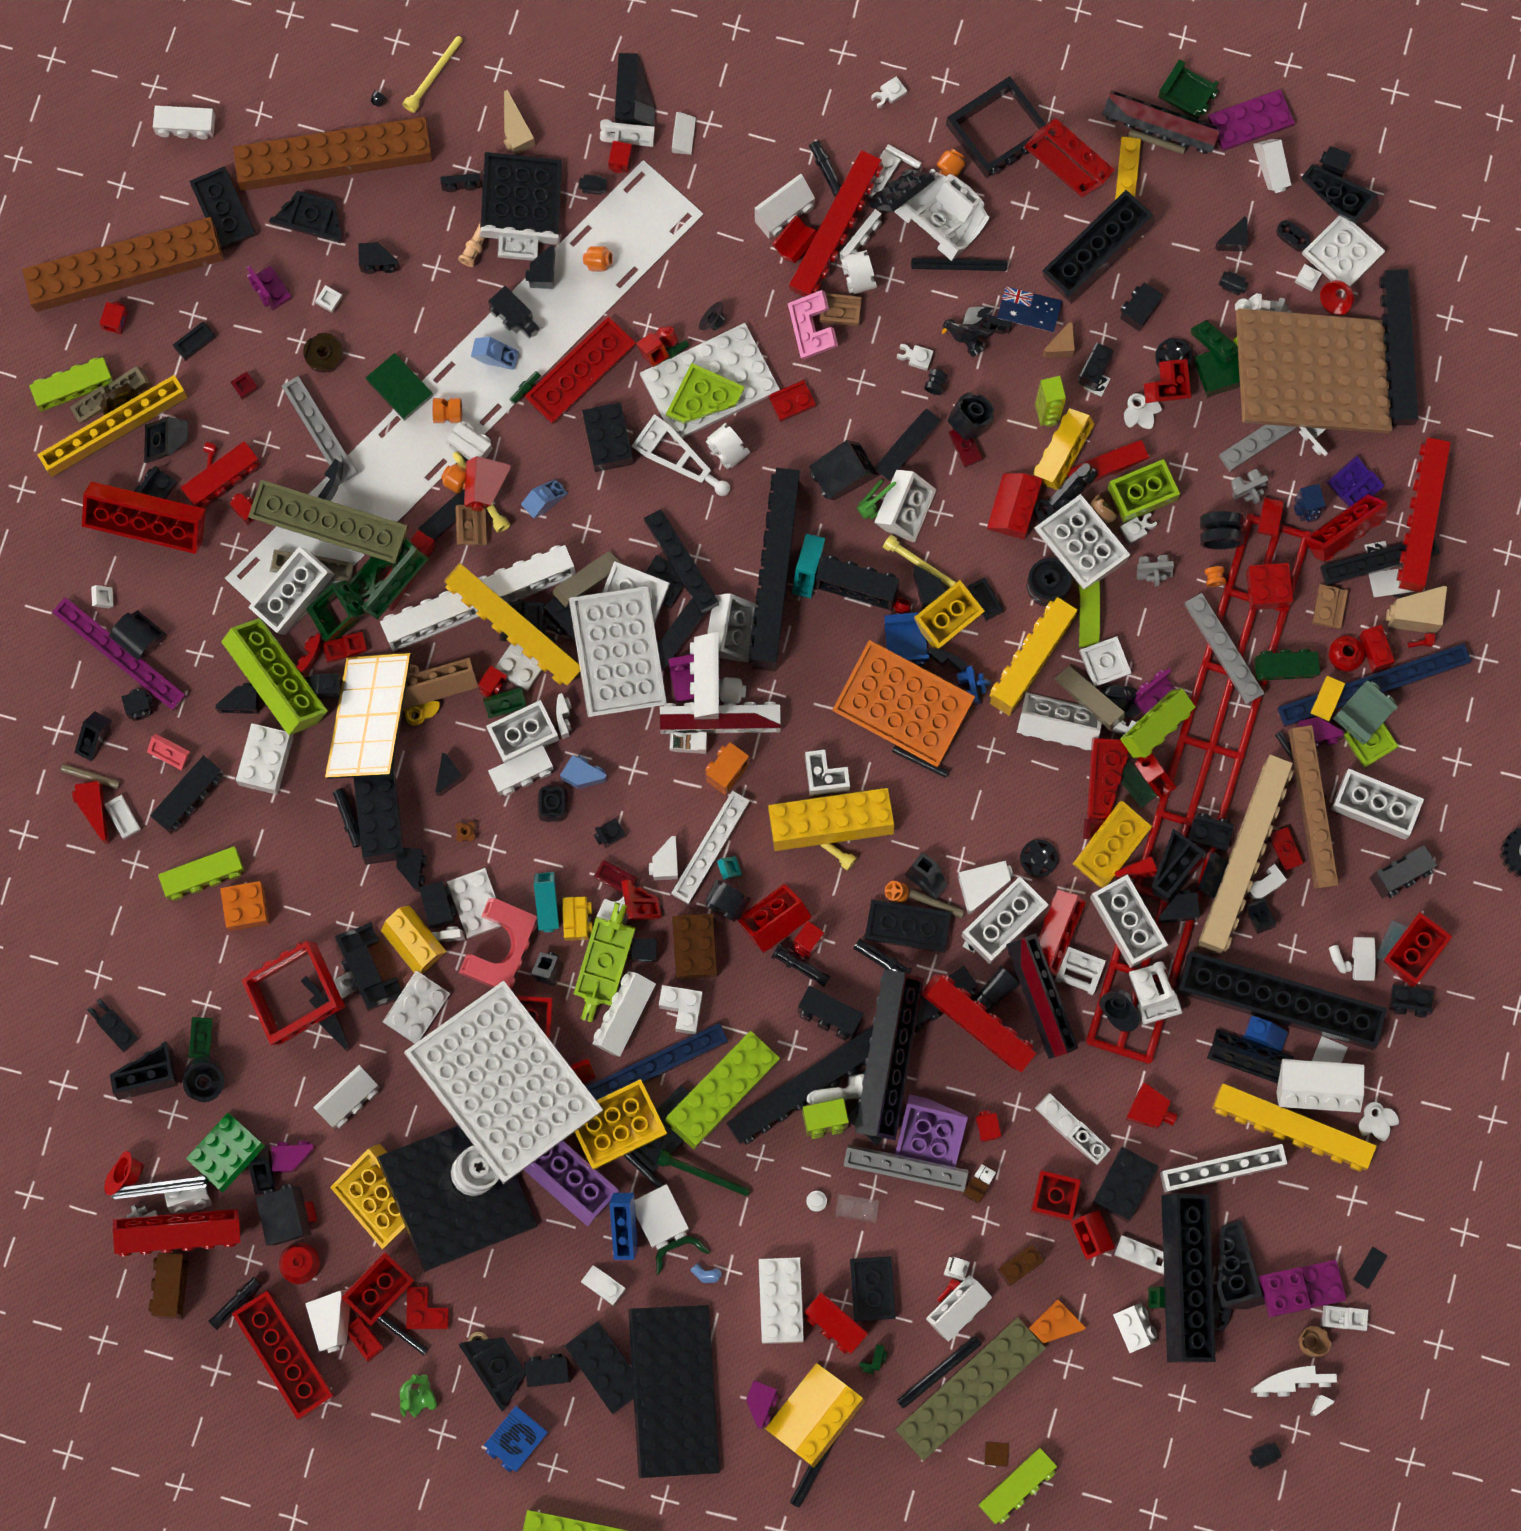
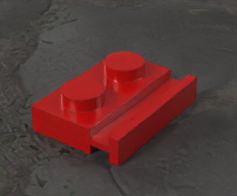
(792, 401)

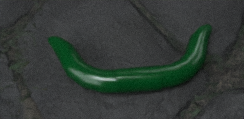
(675, 1244)

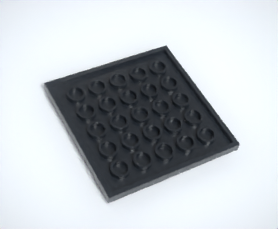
(438, 1215)

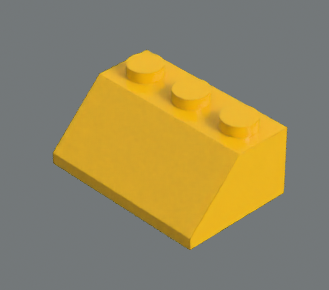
(948, 615)
(412, 939)

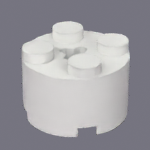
(859, 271)
(727, 445)

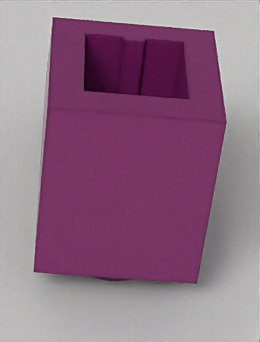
(1323, 731)
(290, 1158)
(759, 1402)

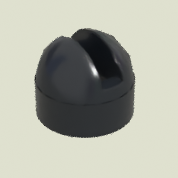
(378, 99)

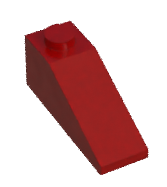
(91, 803)

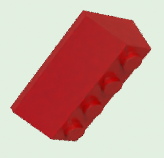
(1347, 527)

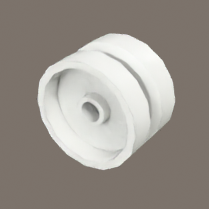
(467, 1178)

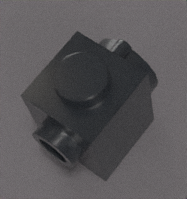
(137, 704)

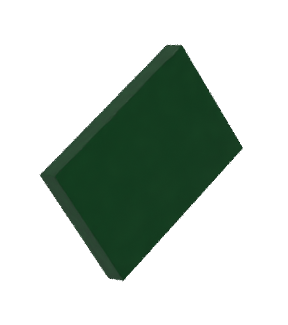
(399, 386)

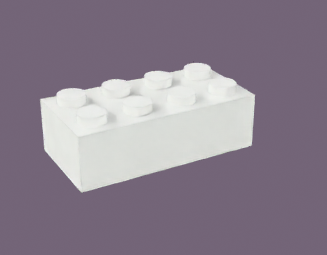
(291, 590)
(1377, 804)
(1004, 920)
(1128, 921)
(781, 1300)

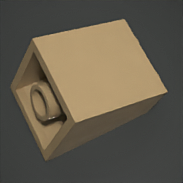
(1418, 611)

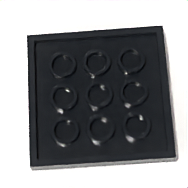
(521, 192)

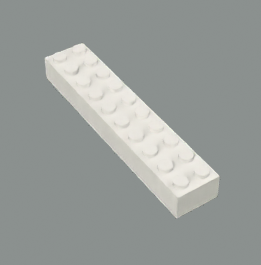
(449, 611)

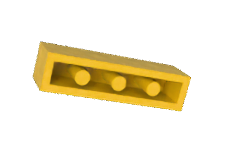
(1064, 448)

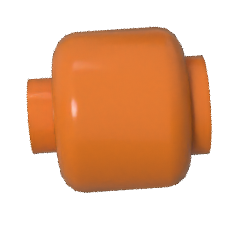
(951, 163)
(598, 258)
(454, 478)

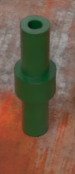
(673, 351)
(525, 387)

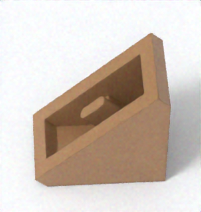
(1062, 344)

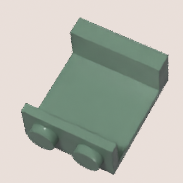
(1365, 711)

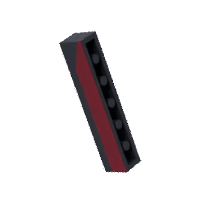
(1161, 121)
(1042, 996)

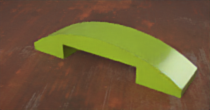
(1089, 615)

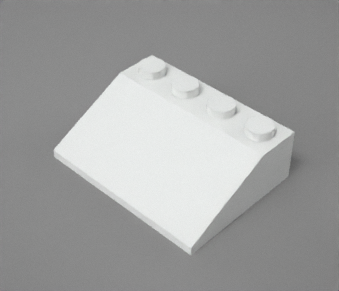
(1083, 542)
(705, 677)

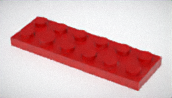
(580, 370)

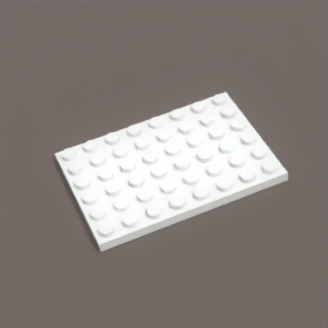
(503, 1081)

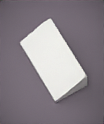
(683, 133)

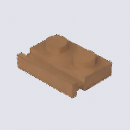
(842, 310)
(470, 526)
(1329, 606)

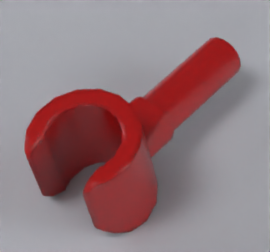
(211, 449)
(1429, 641)
(953, 1284)

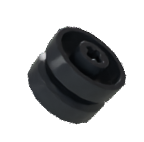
(1221, 530)
(1048, 570)

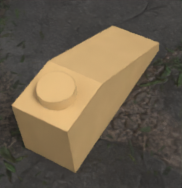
(516, 130)

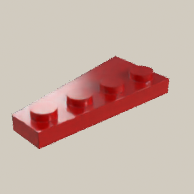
(1106, 767)

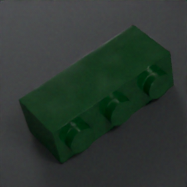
(1287, 665)

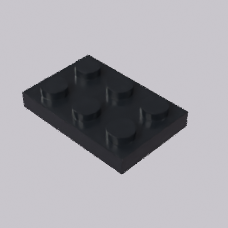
(901, 190)
(872, 1289)

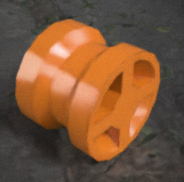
(1215, 576)
(894, 888)

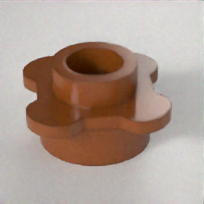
(469, 836)

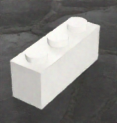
(184, 122)
(521, 771)
(959, 1308)

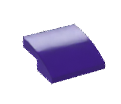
(1354, 482)

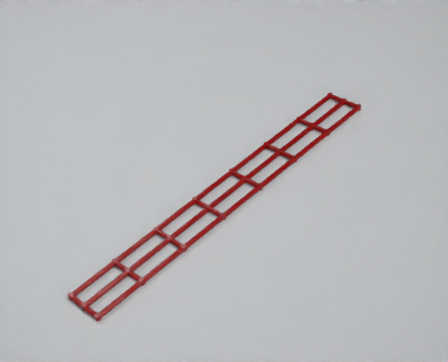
(1210, 748)

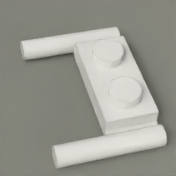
(891, 159)

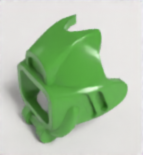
(416, 1399)

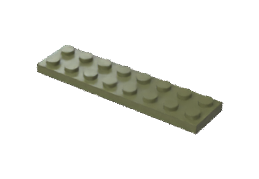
(328, 521)
(970, 1389)

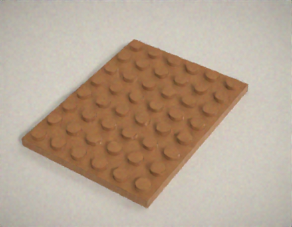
(1312, 371)

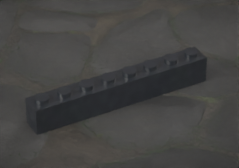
(1399, 346)

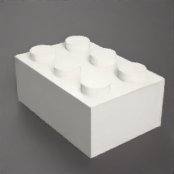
(522, 731)
(264, 759)

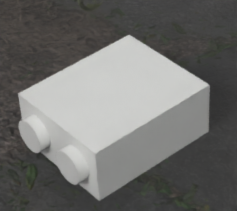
(660, 1217)

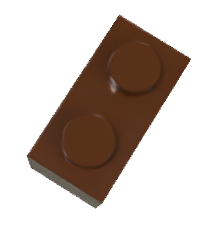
(1020, 1265)

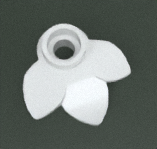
(1140, 414)
(1377, 1124)

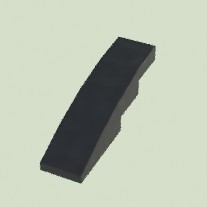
(907, 444)
(679, 633)
(331, 1023)

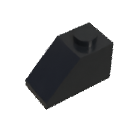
(542, 270)
(928, 586)
(325, 685)
(240, 700)
(92, 735)
(1182, 908)
(261, 1171)

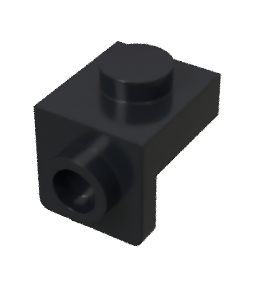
(1260, 915)

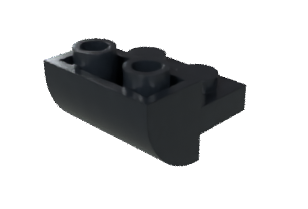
(137, 634)

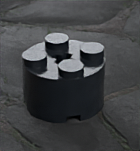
(971, 415)
(727, 900)
(197, 1088)

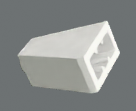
(1273, 164)
(983, 883)
(329, 1321)

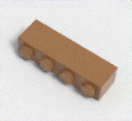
(439, 683)

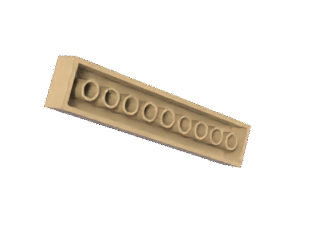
(1244, 855)

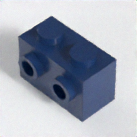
(1309, 503)

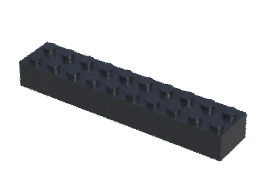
(775, 572)
(1281, 1000)

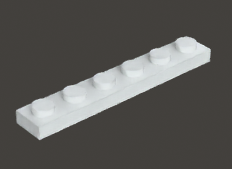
(710, 847)

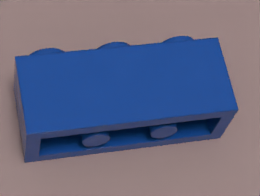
(623, 1226)

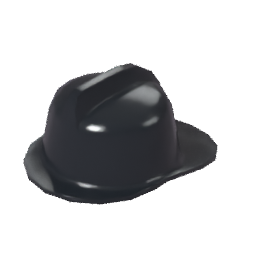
(1122, 697)
(1120, 1010)

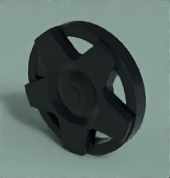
(1173, 351)
(1038, 858)

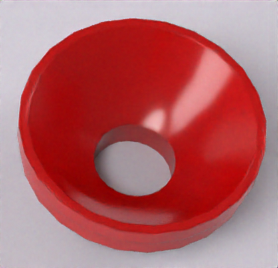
(1332, 301)
(1341, 661)

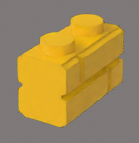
(576, 918)

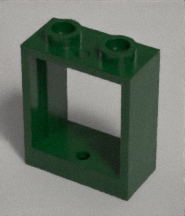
(319, 611)

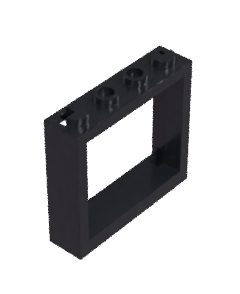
(1010, 157)

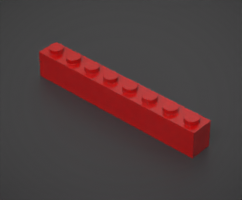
(837, 224)
(1424, 514)

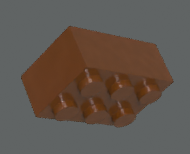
(694, 946)
(169, 1286)

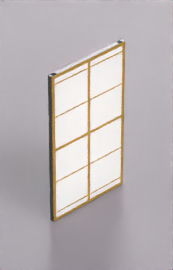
(368, 716)

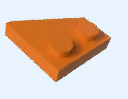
(1056, 1323)

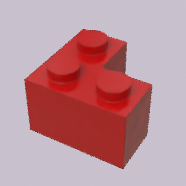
(1173, 383)

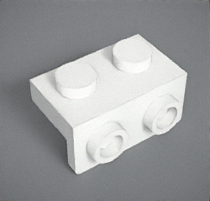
(187, 1200)
(1136, 1327)

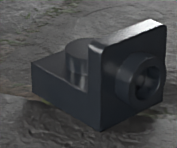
(1000, 325)
(609, 833)

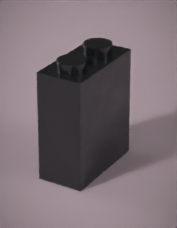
(283, 1215)

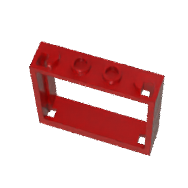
(1062, 165)
(250, 983)

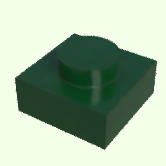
(1156, 1297)

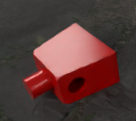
(1151, 770)
(1150, 1108)

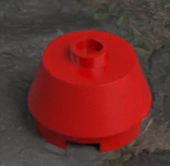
(299, 1263)

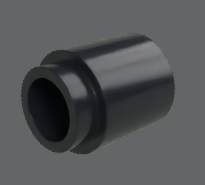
(593, 184)
(1233, 283)
(1265, 1455)

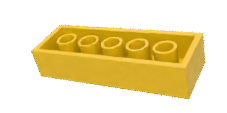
(1033, 656)
(831, 819)

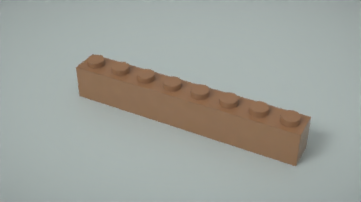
(1313, 807)

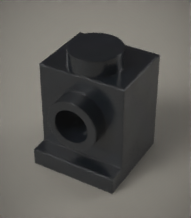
(543, 963)

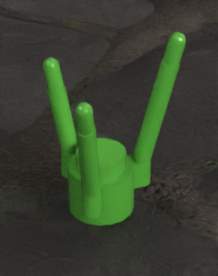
(867, 507)

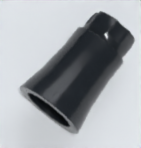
(997, 988)

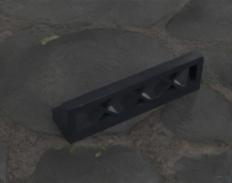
(1247, 1060)

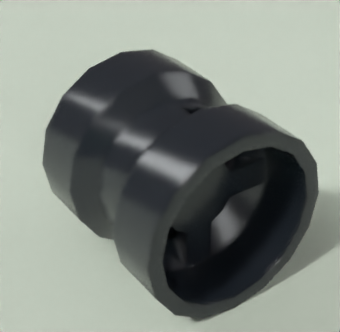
(936, 381)

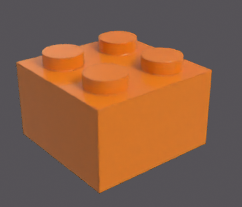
(727, 768)
(244, 906)

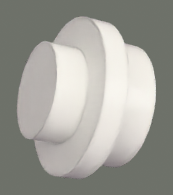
(816, 1201)

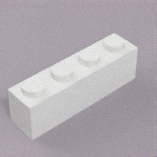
(623, 1013)

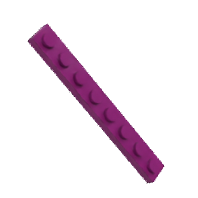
(100, 639)

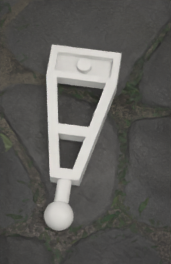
(653, 434)

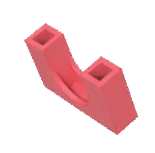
(519, 927)

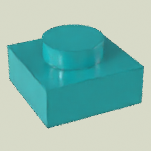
(729, 868)

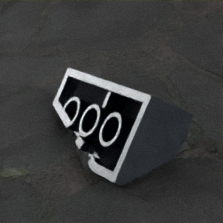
(632, 93)
(1342, 195)
(1238, 1278)

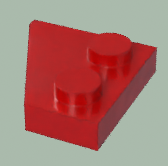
(640, 903)

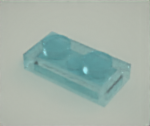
(1390, 938)

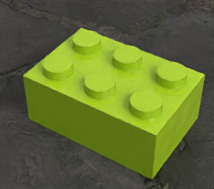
(1143, 490)
(825, 1118)

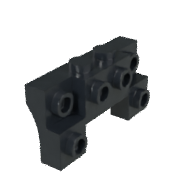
(362, 969)

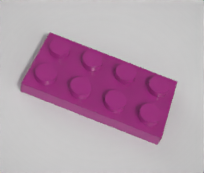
(1252, 120)

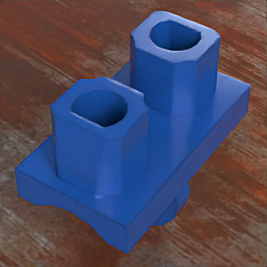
(969, 676)

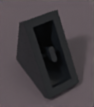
(1235, 239)
(448, 776)

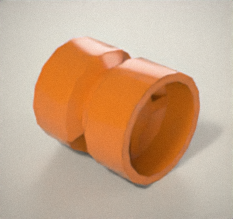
(447, 410)

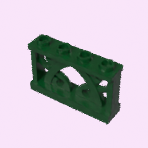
(383, 593)

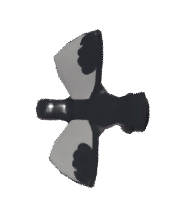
(970, 329)

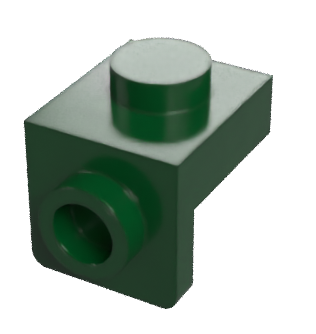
(878, 1358)

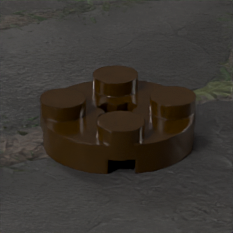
(317, 343)
(114, 398)

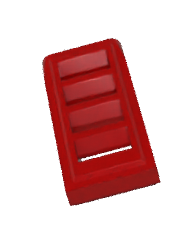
(1138, 870)

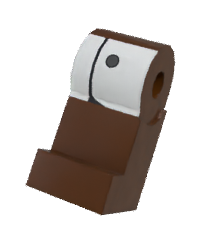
(979, 1183)

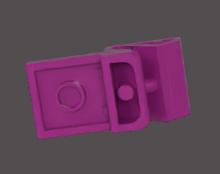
(1302, 1288)

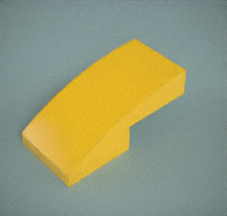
(1327, 698)

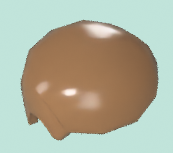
(1103, 510)
(1314, 1341)

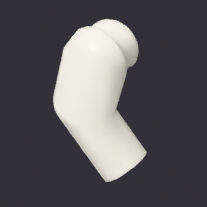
(1337, 959)

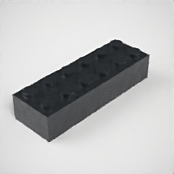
(1098, 246)
(379, 818)

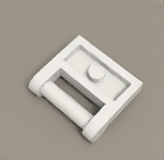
(1082, 964)
(1146, 988)

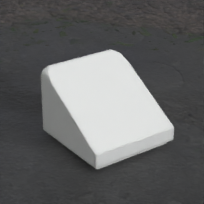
(1321, 1403)

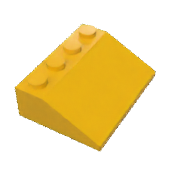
(622, 1126)
(369, 1197)
(815, 1415)

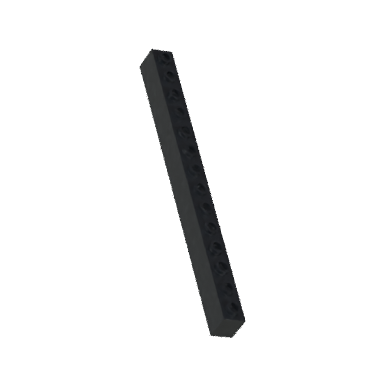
(825, 1073)

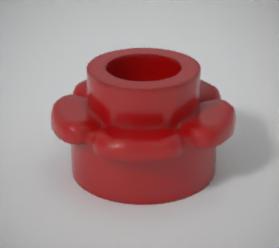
(902, 606)

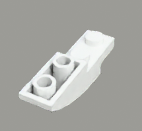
(1072, 1129)
(1285, 1381)

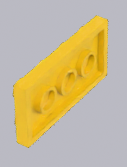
(1112, 845)

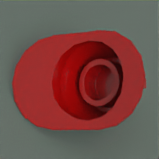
(123, 1173)

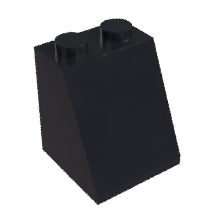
(843, 470)

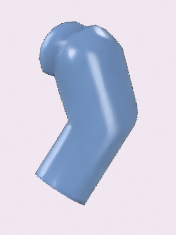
(709, 1276)

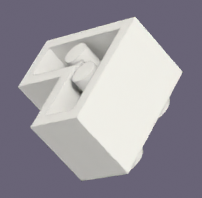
(824, 780)
(687, 1005)

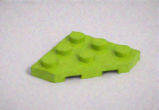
(703, 395)

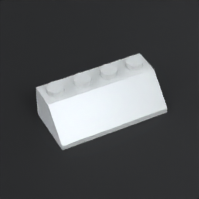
(1058, 721)
(1321, 1085)

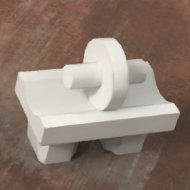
(1253, 303)

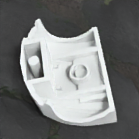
(947, 212)

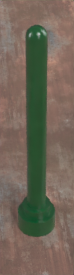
(666, 1159)

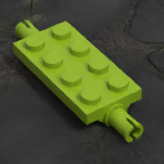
(604, 961)

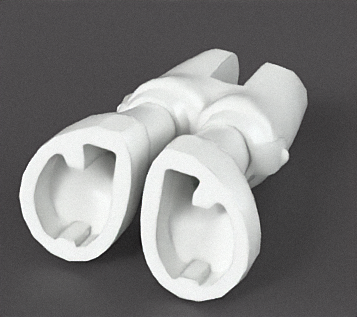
(853, 1091)

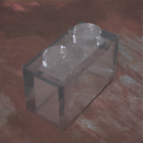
(857, 1208)

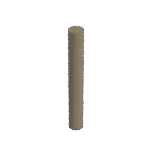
(1157, 141)
(90, 776)
(936, 903)

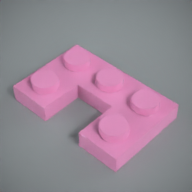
(808, 340)

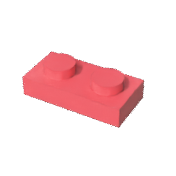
(168, 752)

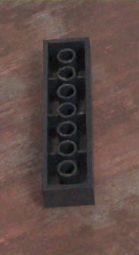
(889, 1055)
(1188, 1278)

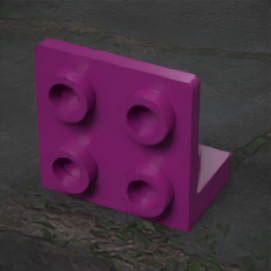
(269, 287)
(681, 677)
(1151, 693)

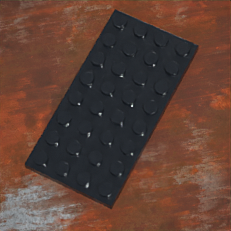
(673, 1391)

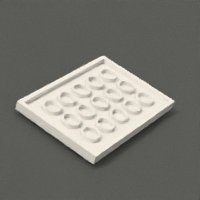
(728, 355)
(617, 651)

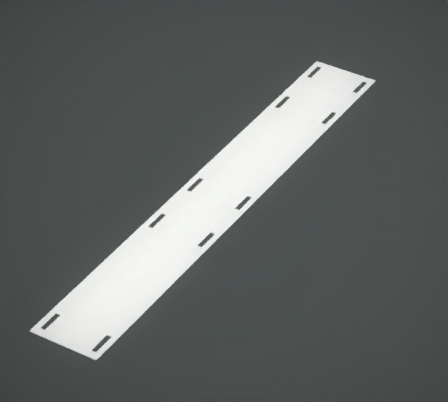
(395, 466)

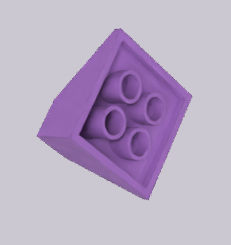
(931, 1132)

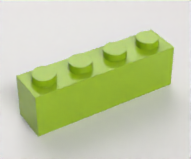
(70, 384)
(1050, 401)
(1158, 723)
(201, 873)
(1017, 1486)

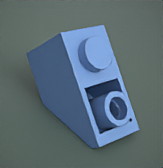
(494, 353)
(543, 498)
(581, 774)

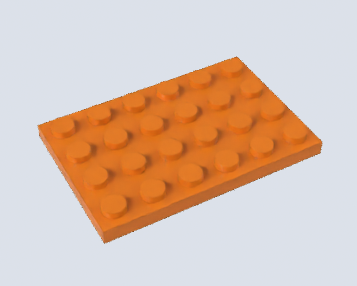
(903, 703)

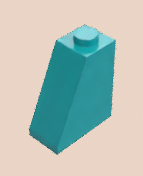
(808, 566)
(546, 901)

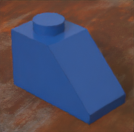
(1265, 1033)

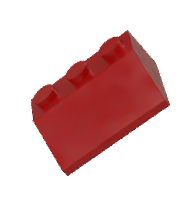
(1014, 504)
(774, 918)
(1417, 949)
(377, 1288)
(835, 1324)

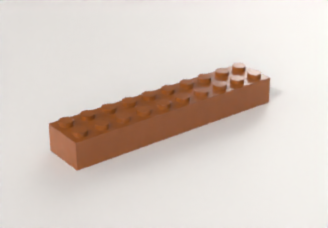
(332, 153)
(122, 264)

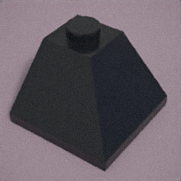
(164, 438)

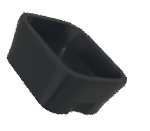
(552, 804)

